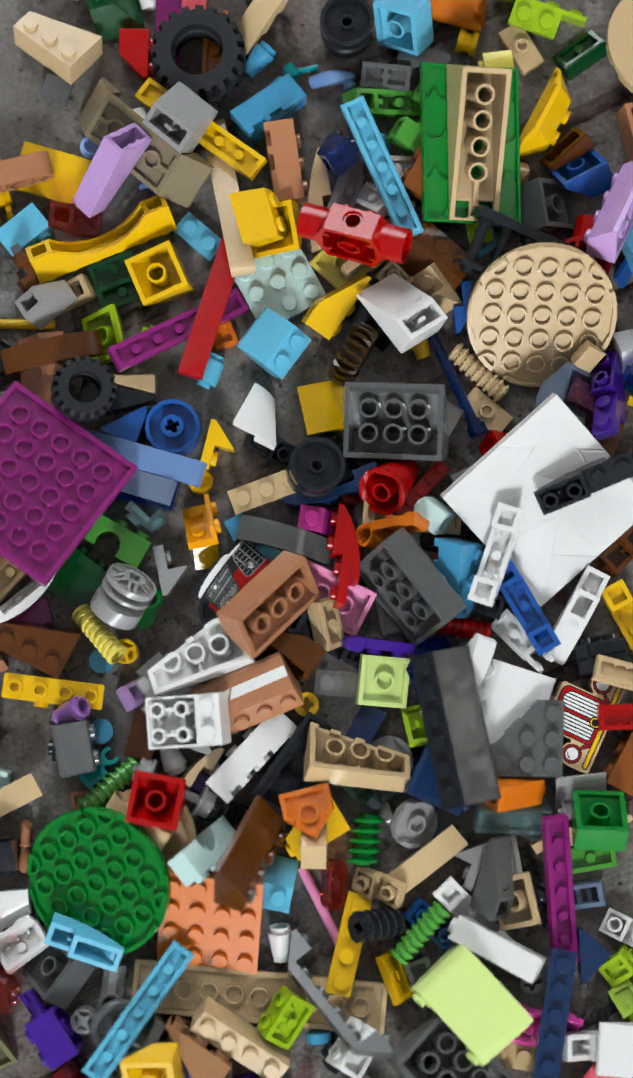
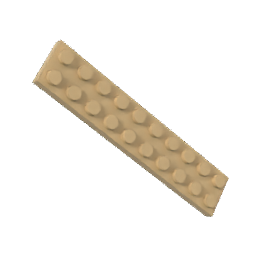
(252, 994)

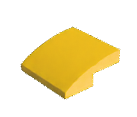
(322, 407)

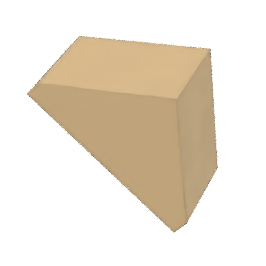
(314, 851)

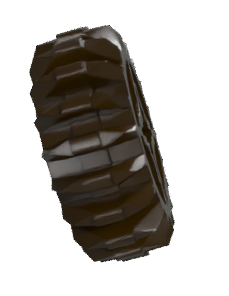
(353, 353)

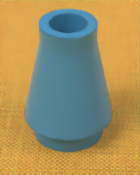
(259, 58)

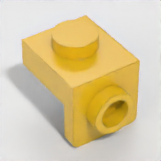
(206, 556)

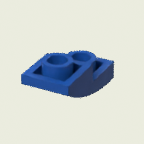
(415, 911)

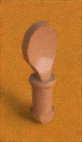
(25, 843)

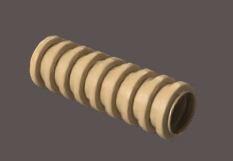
(478, 372)

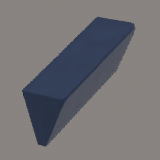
(366, 723)

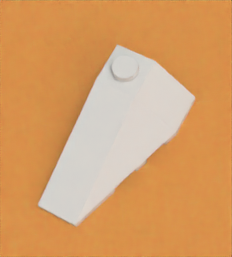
(199, 659)

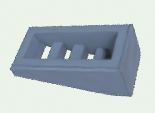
(590, 902)

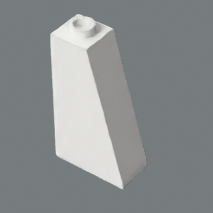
(497, 948)

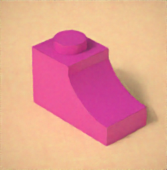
(315, 520)

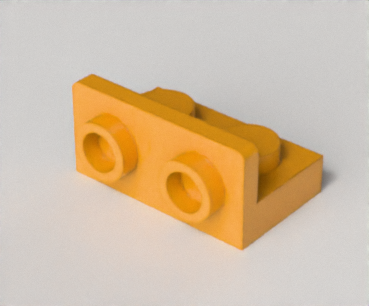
(200, 524)

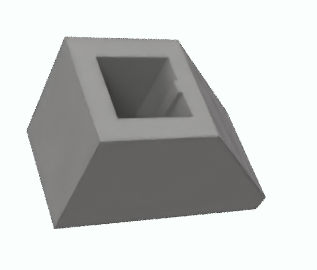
(45, 302)

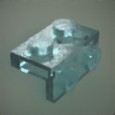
(139, 518)

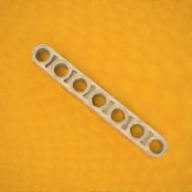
(225, 183)

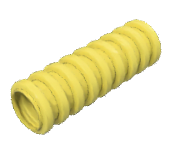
(99, 634)

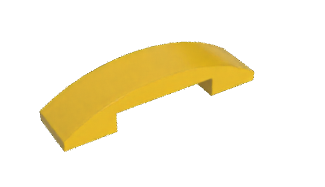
(620, 605)

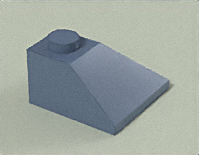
(561, 383)

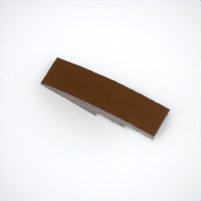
(616, 556)

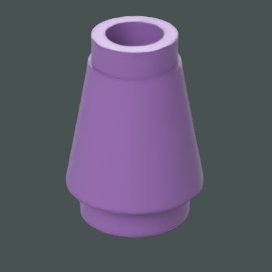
(72, 711)

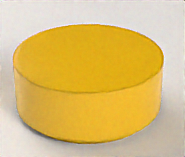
(206, 484)

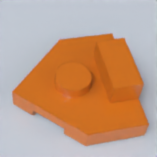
(308, 808)

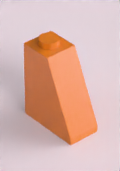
(518, 793)

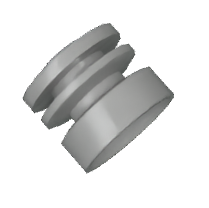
(123, 596)

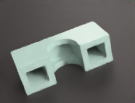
(436, 512)
(198, 857)

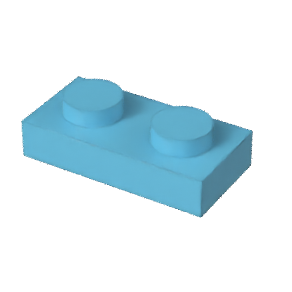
(198, 237)

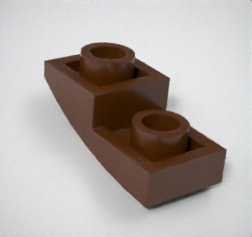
(25, 275)

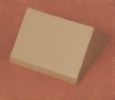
(524, 906)

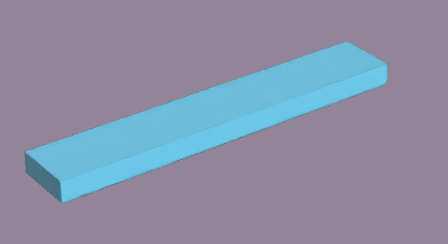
(380, 165)
(138, 1011)

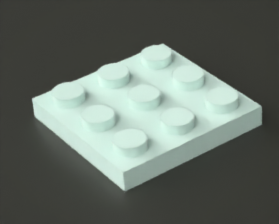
(282, 284)

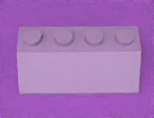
(614, 219)

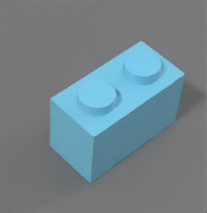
(25, 228)

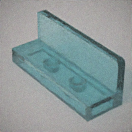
(519, 821)

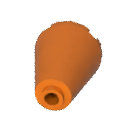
(460, 13)

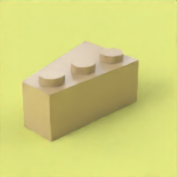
(57, 45)

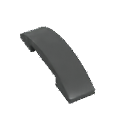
(284, 537)

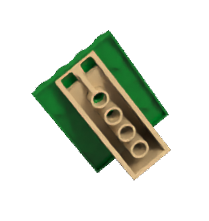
(469, 141)

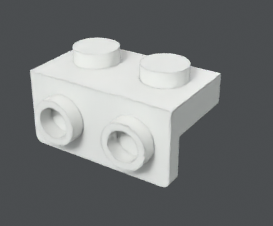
(21, 943)

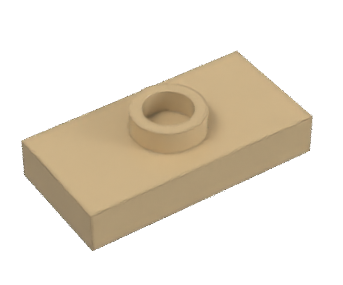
(523, 49)
(488, 410)
(613, 672)

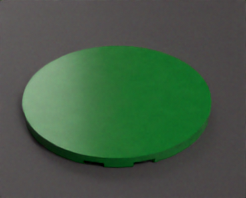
(100, 874)

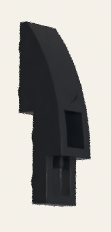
(584, 481)

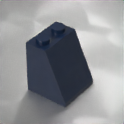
(423, 782)

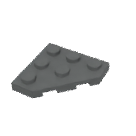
(532, 743)

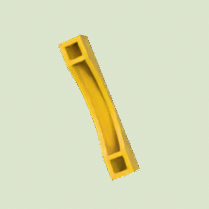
(56, 258)

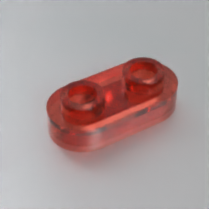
(334, 884)

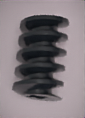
(376, 925)

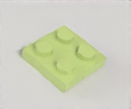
(382, 681)

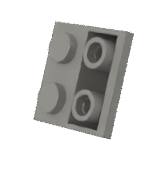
(180, 118)

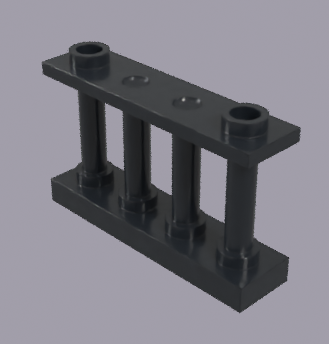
(507, 228)

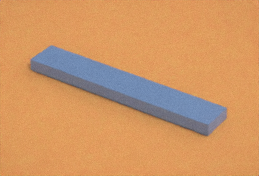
(155, 460)

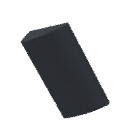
(287, 768)

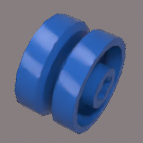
(171, 413)

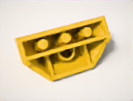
(546, 118)

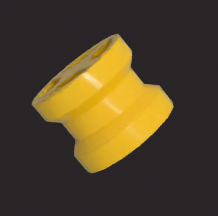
(467, 42)
(130, 646)
(310, 700)

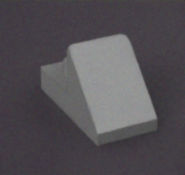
(168, 577)
(474, 856)

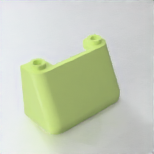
(471, 1004)

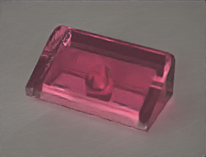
(581, 397)

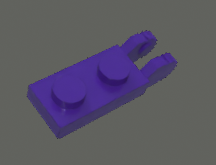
(376, 645)

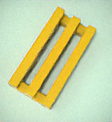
(394, 978)

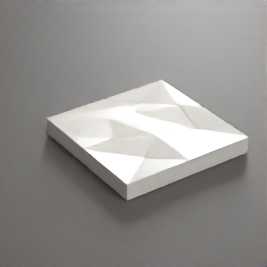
(534, 453)

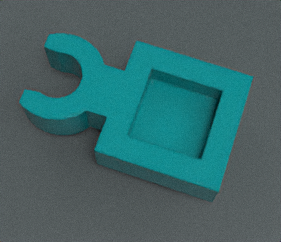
(91, 778)

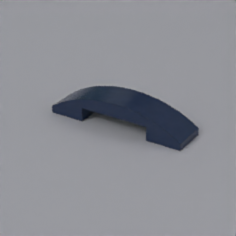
(295, 500)

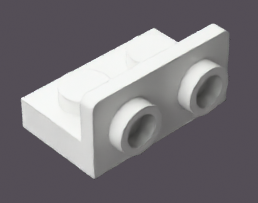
(343, 1059)

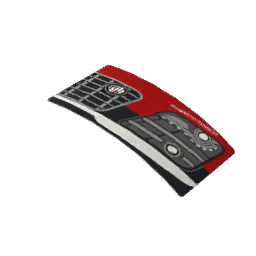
(230, 574)

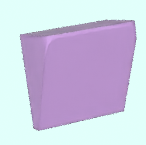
(130, 696)

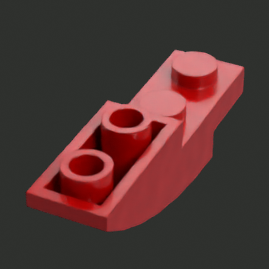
(345, 547)

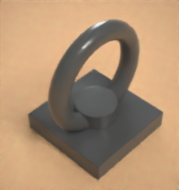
(149, 1034)

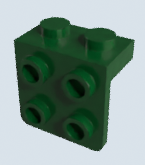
(78, 578)

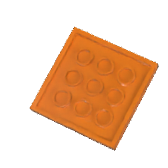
(210, 930)

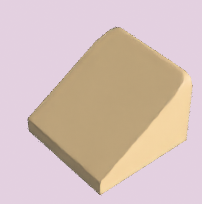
(587, 356)

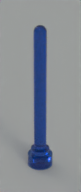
(474, 424)

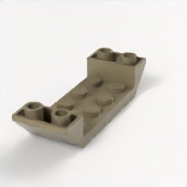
(160, 167)

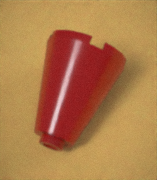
(388, 485)

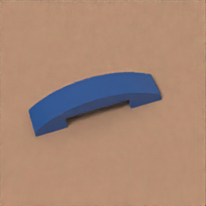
(528, 611)

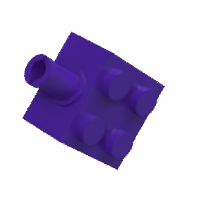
(50, 1031)

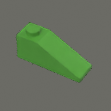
(385, 102)

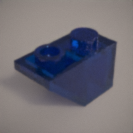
(338, 154)

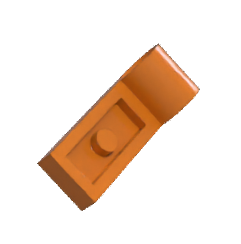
(374, 533)

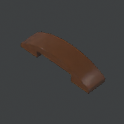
(51, 351)

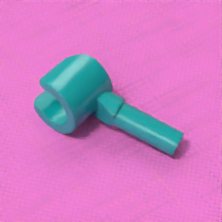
(295, 73)

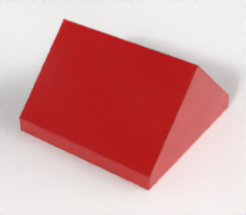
(156, 800)

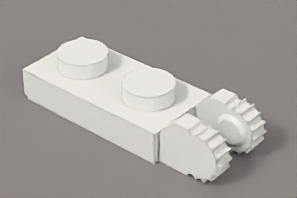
(514, 635)

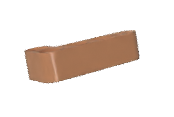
(25, 171)

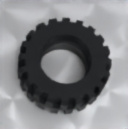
(198, 25)

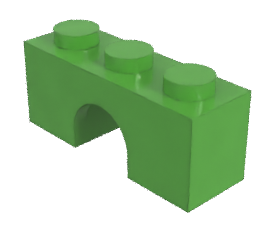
(406, 132)
(133, 546)

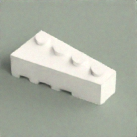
(250, 756)

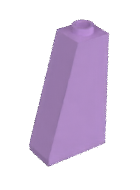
(110, 168)

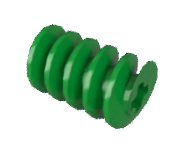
(365, 839)

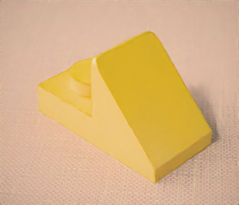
(215, 439)

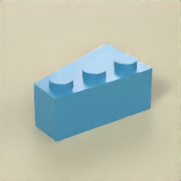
(271, 104)
(459, 564)

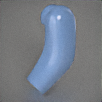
(333, 77)

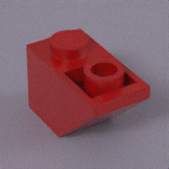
(135, 52)

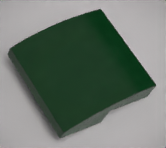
(113, 280)

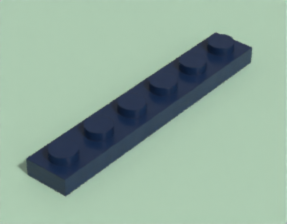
(554, 1013)

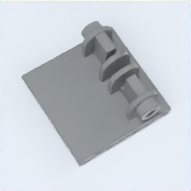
(565, 786)

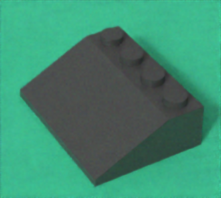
(395, 421)
(409, 587)
(439, 1053)

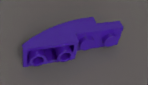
(609, 397)

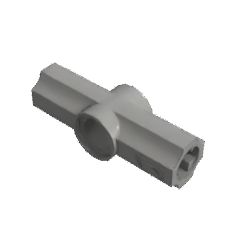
(112, 986)

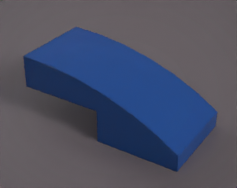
(459, 312)

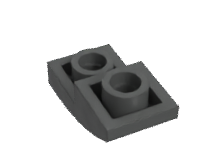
(428, 55)

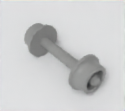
(202, 803)

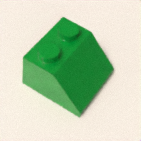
(599, 820)

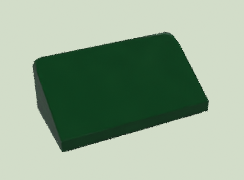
(580, 55)

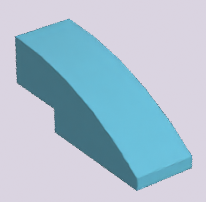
(83, 942)

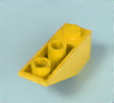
(330, 310)

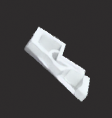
(258, 416)
(14, 904)

